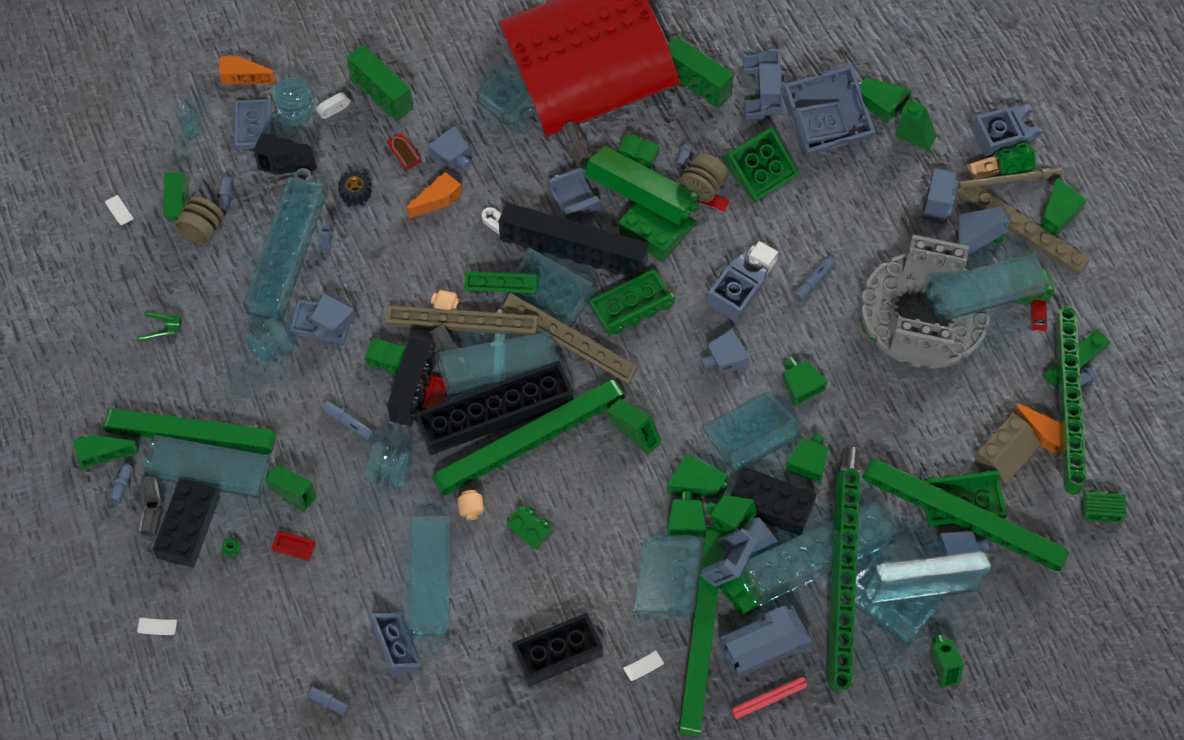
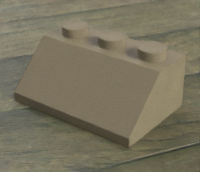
(1008, 448)

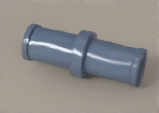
(225, 194)
(120, 483)
(328, 701)

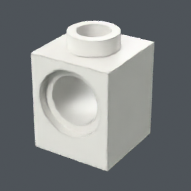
(762, 256)

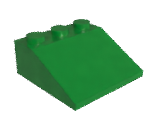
(761, 164)
(654, 229)

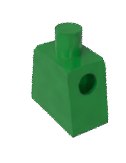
(802, 381)
(809, 459)
(731, 513)
(687, 517)
(946, 661)

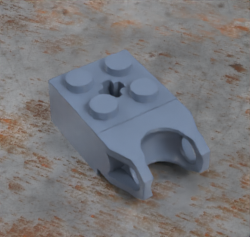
(1003, 129)
(735, 289)

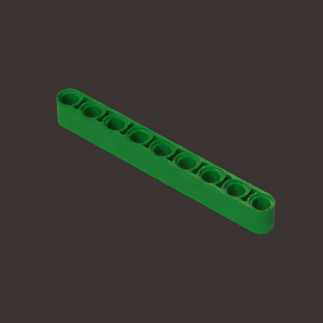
(198, 431)

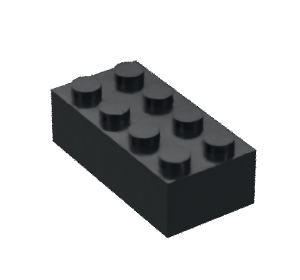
(411, 382)
(775, 500)
(186, 523)
(557, 649)

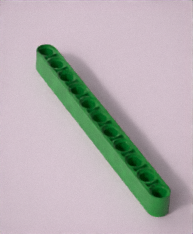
(1070, 387)
(527, 437)
(965, 515)
(848, 589)
(701, 640)

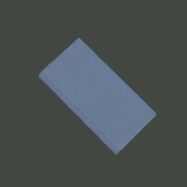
(395, 643)

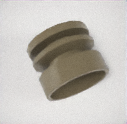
(704, 176)
(199, 220)

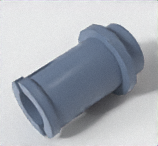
(685, 152)
(1087, 376)

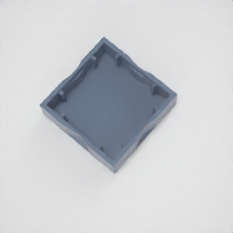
(830, 87)

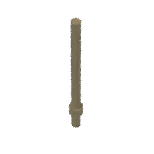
(1043, 173)

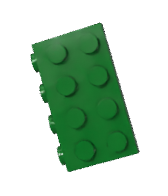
(632, 302)
(978, 489)

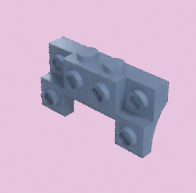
(770, 81)

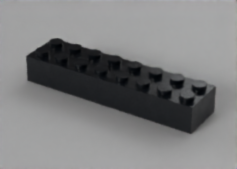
(573, 241)
(475, 414)

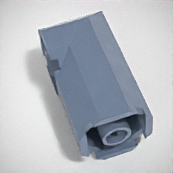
(764, 641)

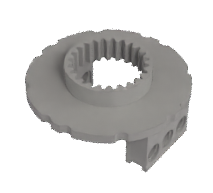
(912, 339)

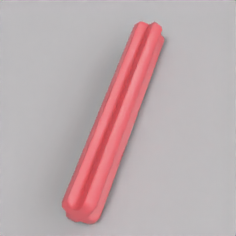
(769, 697)

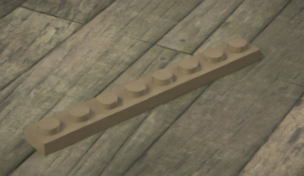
(1028, 230)
(462, 320)
(573, 339)

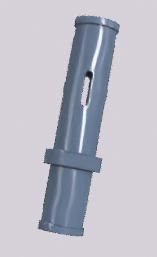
(809, 284)
(343, 417)

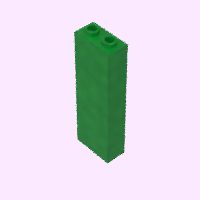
(642, 185)

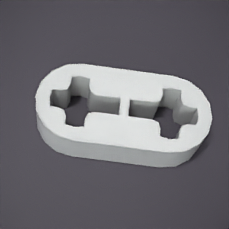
(333, 105)
(491, 223)

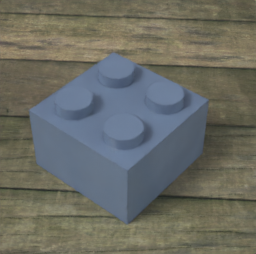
(941, 195)

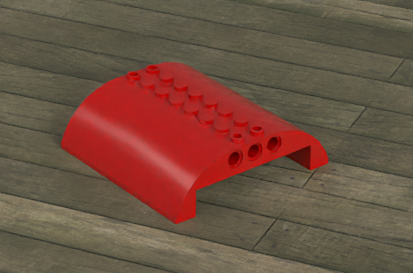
(588, 57)

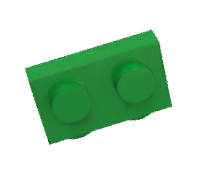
(1016, 159)
(530, 526)

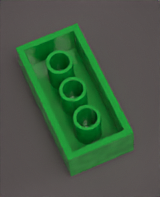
(701, 73)
(380, 83)

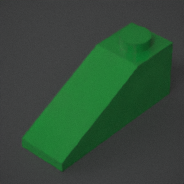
(99, 449)

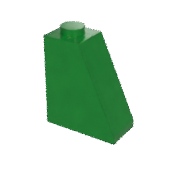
(884, 98)
(916, 125)
(175, 194)
(1062, 207)
(635, 425)
(697, 477)
(291, 487)

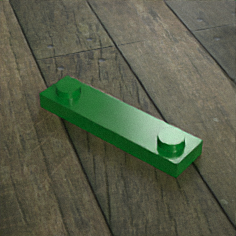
(501, 282)
(1088, 349)

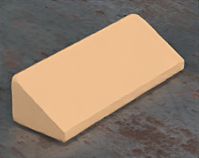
(984, 168)

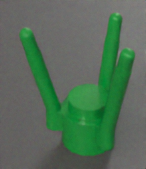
(171, 322)

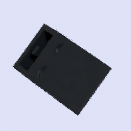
(282, 155)

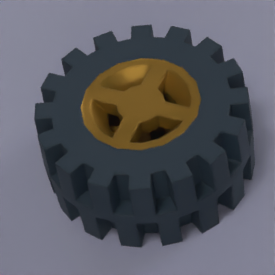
(352, 181)

